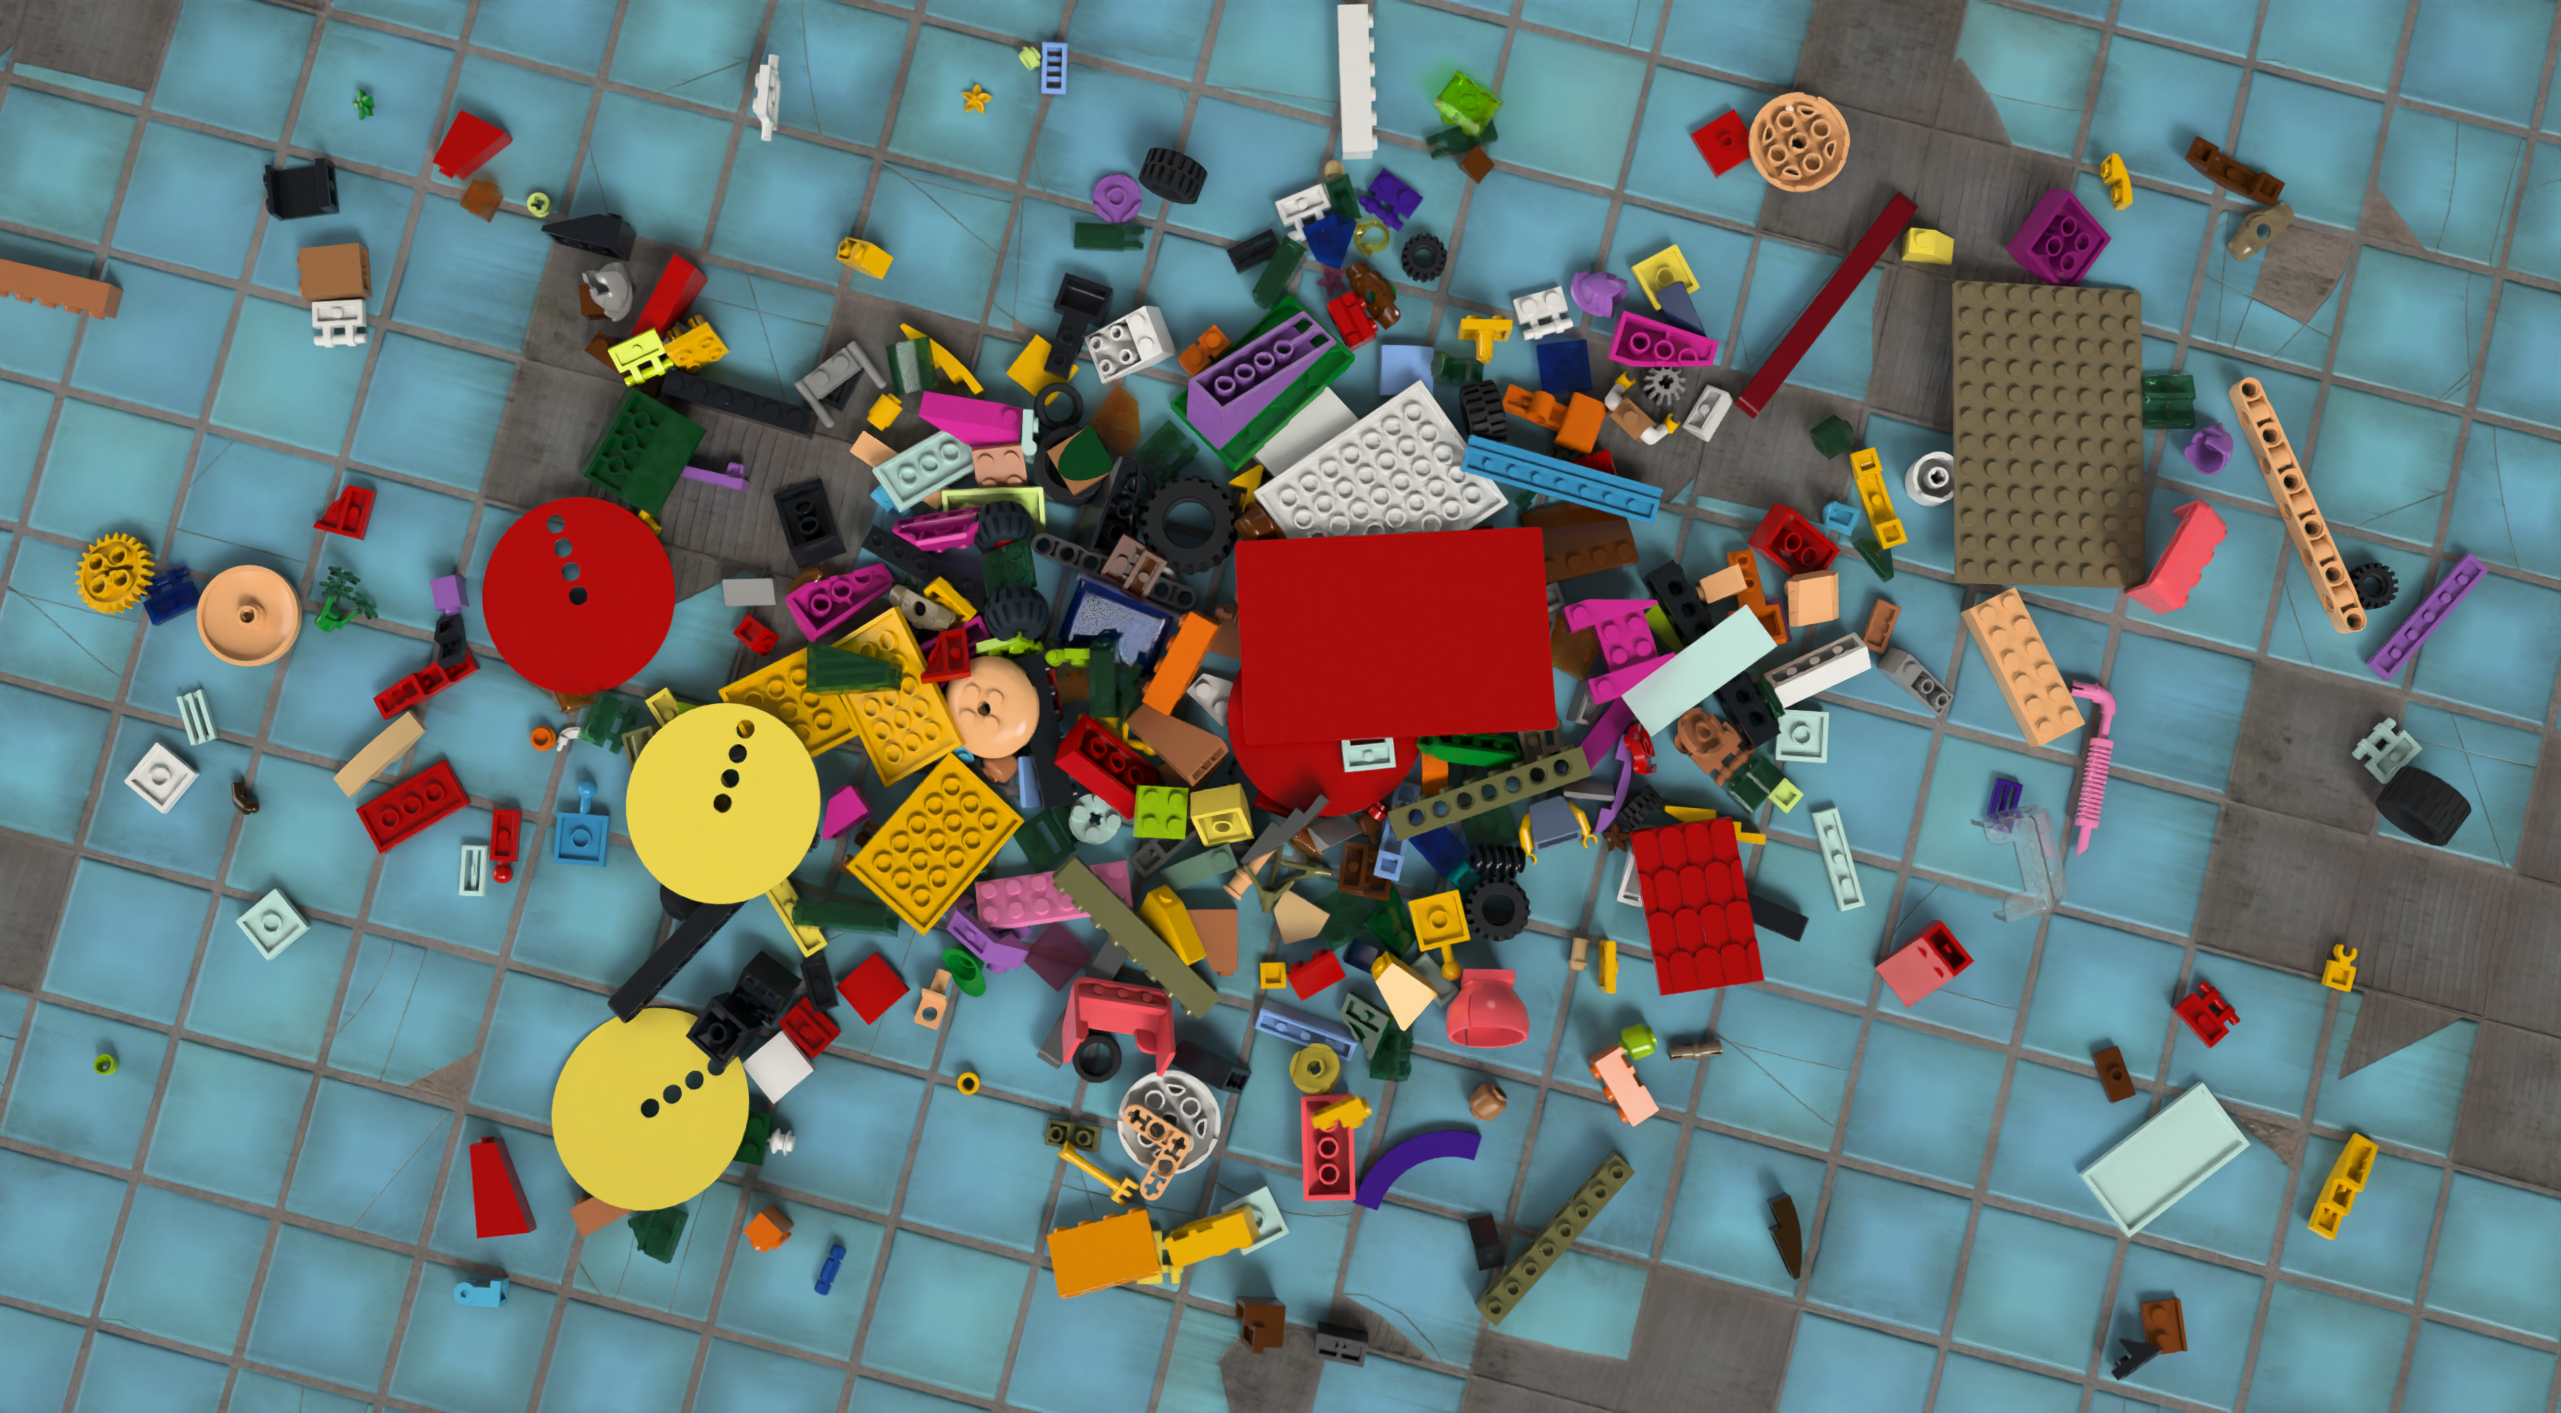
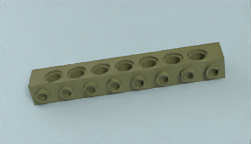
(1576, 769)
(1554, 1238)

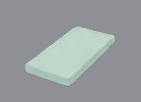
(924, 469)

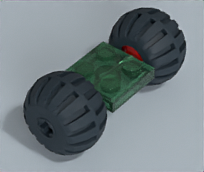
(1009, 571)

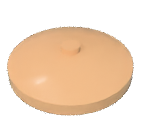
(249, 615)

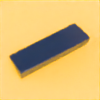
(1679, 308)

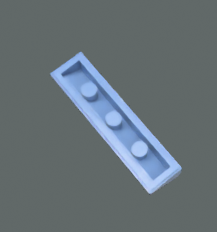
(1305, 1028)

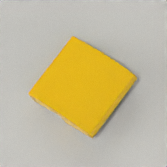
(1029, 369)

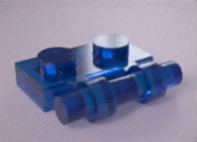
(174, 602)

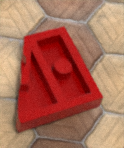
(350, 513)
(949, 658)

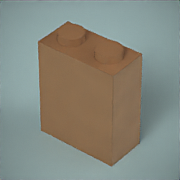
(334, 272)

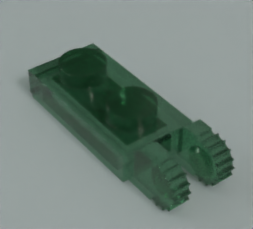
(1459, 142)
(1106, 237)

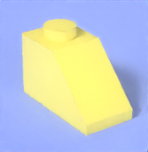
(1927, 246)

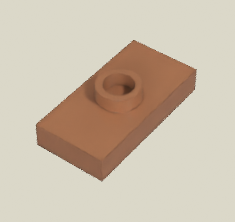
(1880, 625)

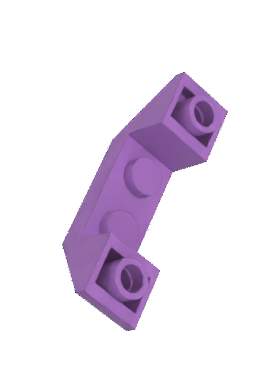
(1003, 952)

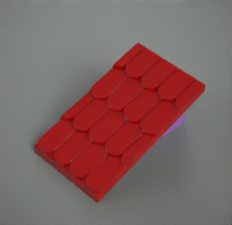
(1696, 906)

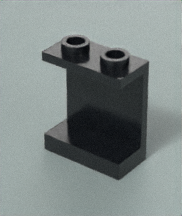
(302, 191)

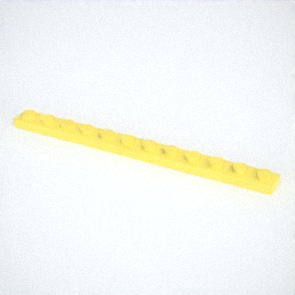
(783, 895)

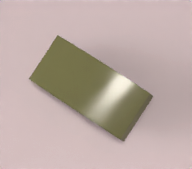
(1081, 1135)

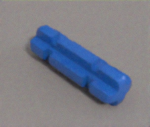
(830, 1269)

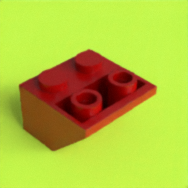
(1315, 974)

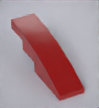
(423, 686)

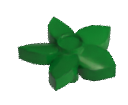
(363, 103)

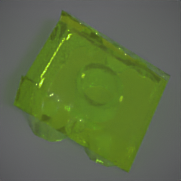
(1467, 104)

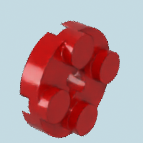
(1642, 749)

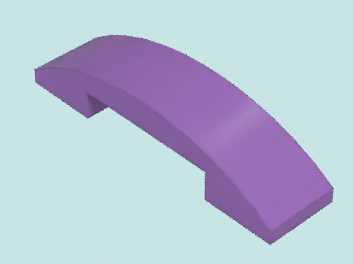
(1605, 816)

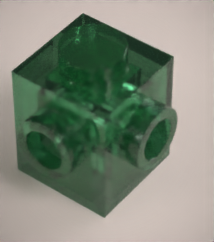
(1832, 436)

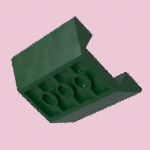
(642, 451)

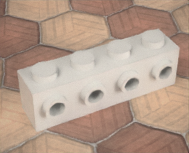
(1819, 669)

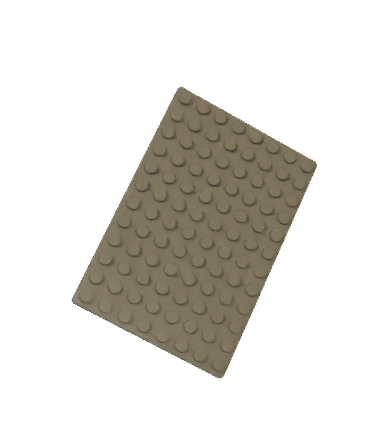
(2047, 435)

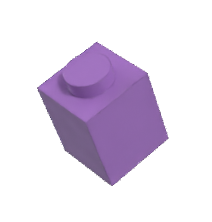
(449, 594)

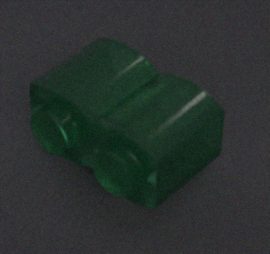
(1754, 784)

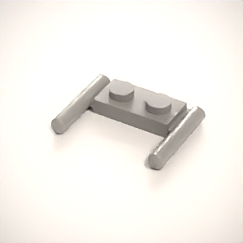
(833, 374)

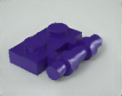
(1393, 193)

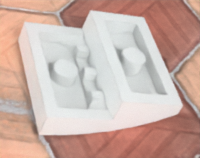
(778, 1066)

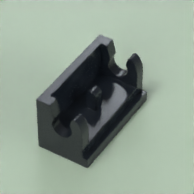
(1340, 1344)

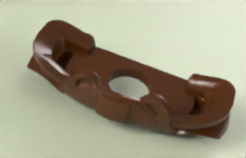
(1383, 308)

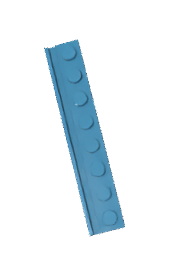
(1561, 479)

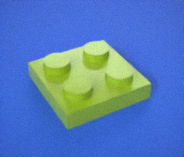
(1160, 812)

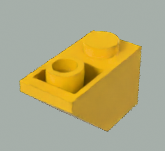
(864, 257)

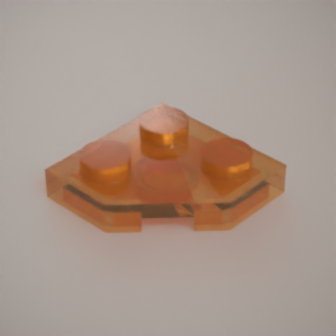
(1118, 422)

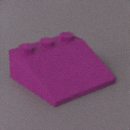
(2058, 240)

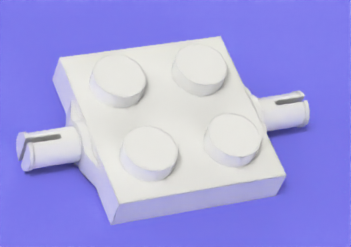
(768, 98)

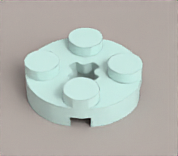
(1088, 832)

